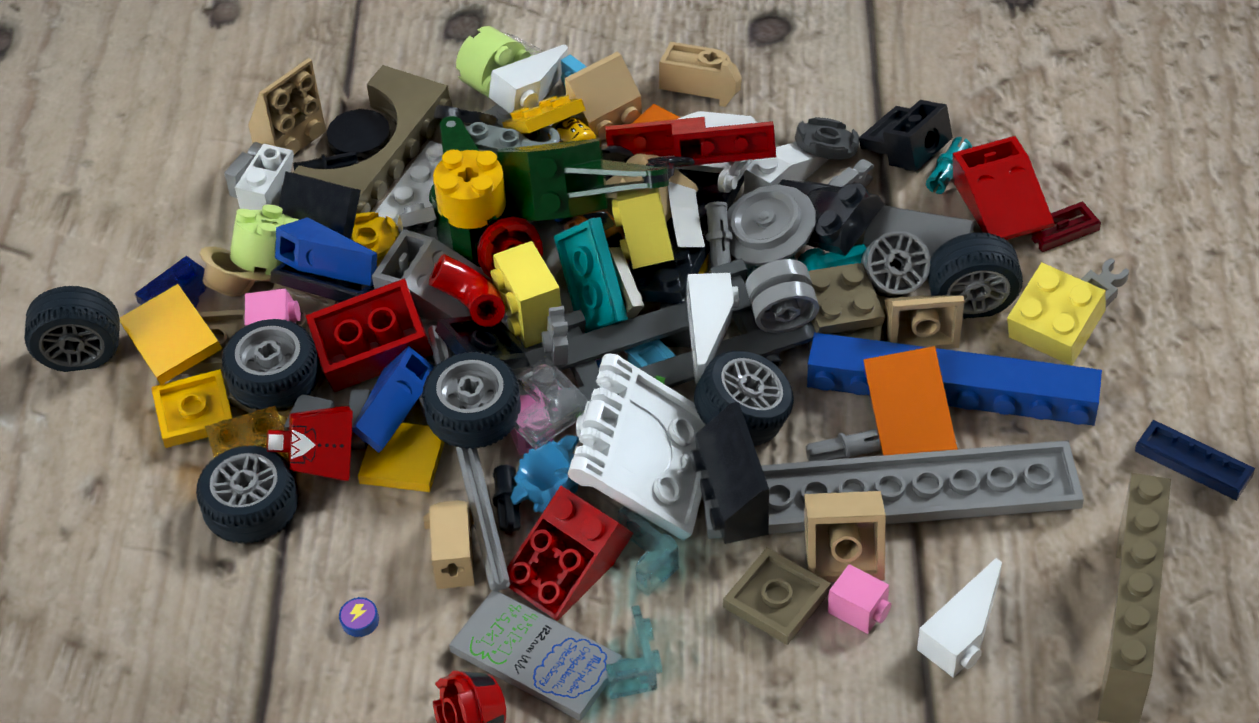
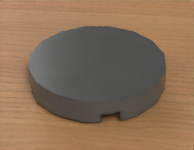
(827, 138)

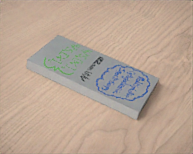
(535, 654)

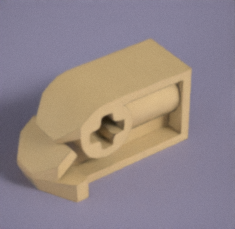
(699, 72)
(451, 543)

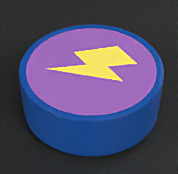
(359, 617)

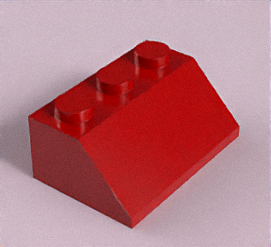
(366, 334)

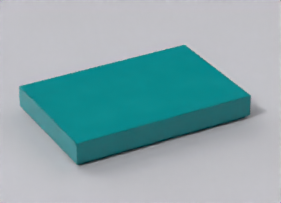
(590, 274)

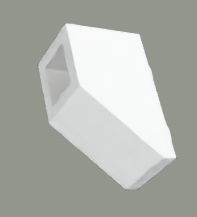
(264, 178)

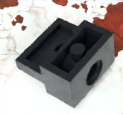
(910, 134)

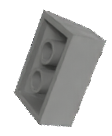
(929, 227)

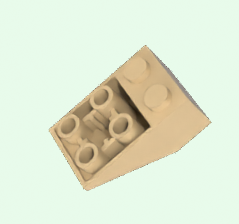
(289, 111)

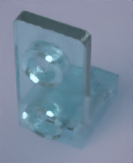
(661, 551)
(639, 674)

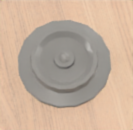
(770, 224)

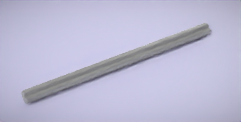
(477, 495)

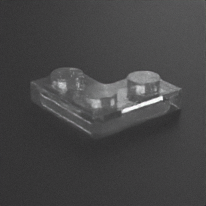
(555, 407)

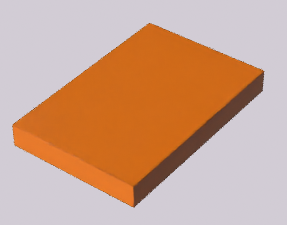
(910, 402)

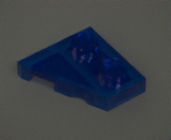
(185, 273)

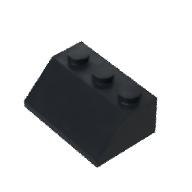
(732, 477)

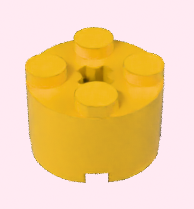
(469, 188)

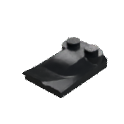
(840, 213)

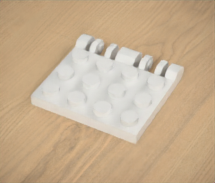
(643, 446)

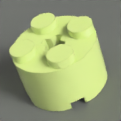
(485, 53)
(255, 237)

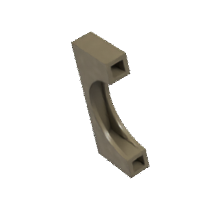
(411, 106)
(1137, 600)

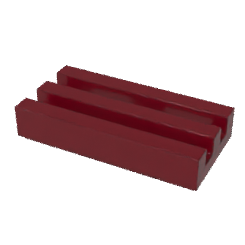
(1067, 230)

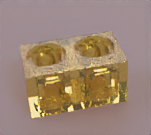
(244, 431)

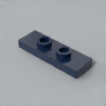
(1195, 460)

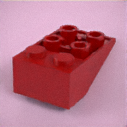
(1001, 189)
(565, 553)

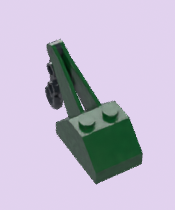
(570, 178)

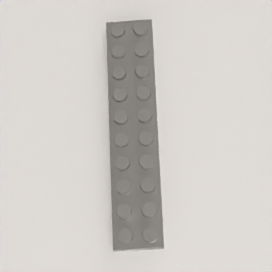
(931, 484)

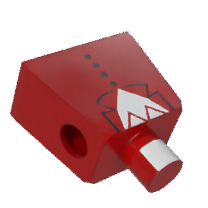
(316, 442)

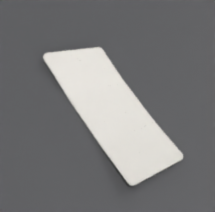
(685, 216)

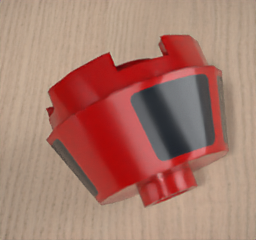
(503, 235)
(469, 699)

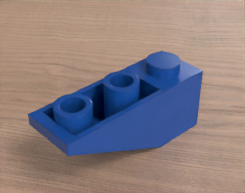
(324, 252)
(392, 398)

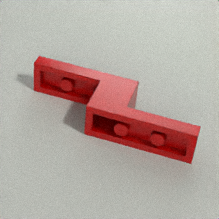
(692, 139)

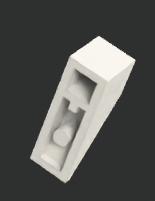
(527, 80)
(789, 164)
(709, 310)
(957, 630)

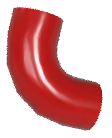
(470, 289)

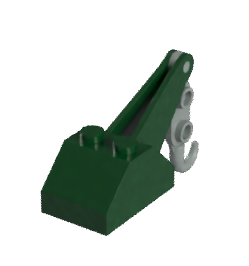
(474, 137)

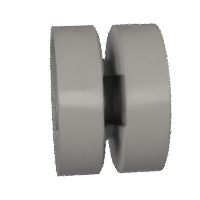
(902, 248)
(782, 296)

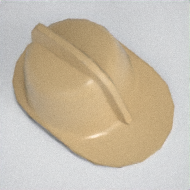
(227, 277)

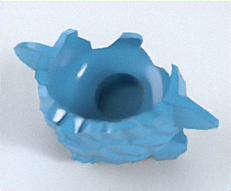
(543, 473)

